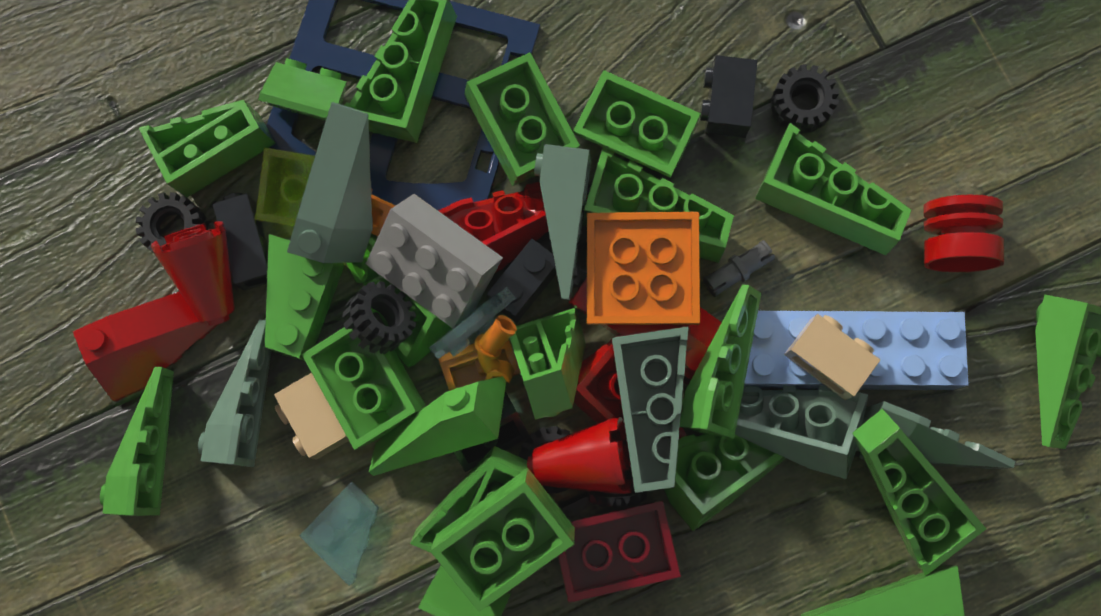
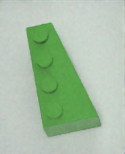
(406, 70)
(628, 188)
(831, 195)
(920, 501)
(911, 596)

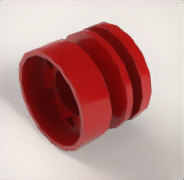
(963, 233)

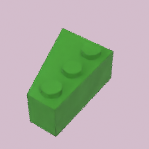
(207, 145)
(296, 299)
(550, 361)
(483, 480)

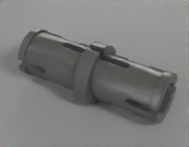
(739, 268)

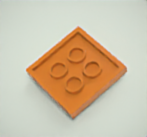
(643, 268)

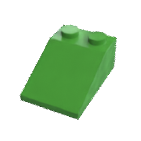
(302, 91)

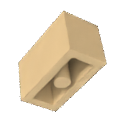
(833, 356)
(310, 417)

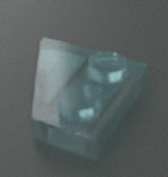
(479, 321)
(343, 531)

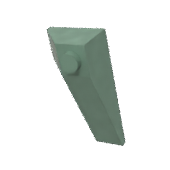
(564, 188)
(336, 203)
(236, 419)

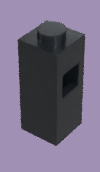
(244, 239)

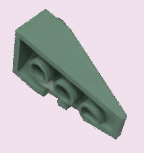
(803, 425)
(940, 445)

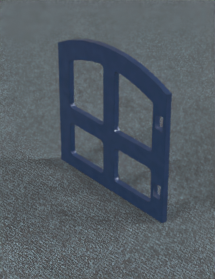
(317, 54)

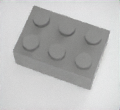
(433, 260)

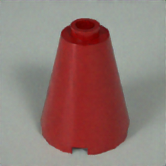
(200, 270)
(586, 460)

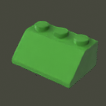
(637, 123)
(364, 389)

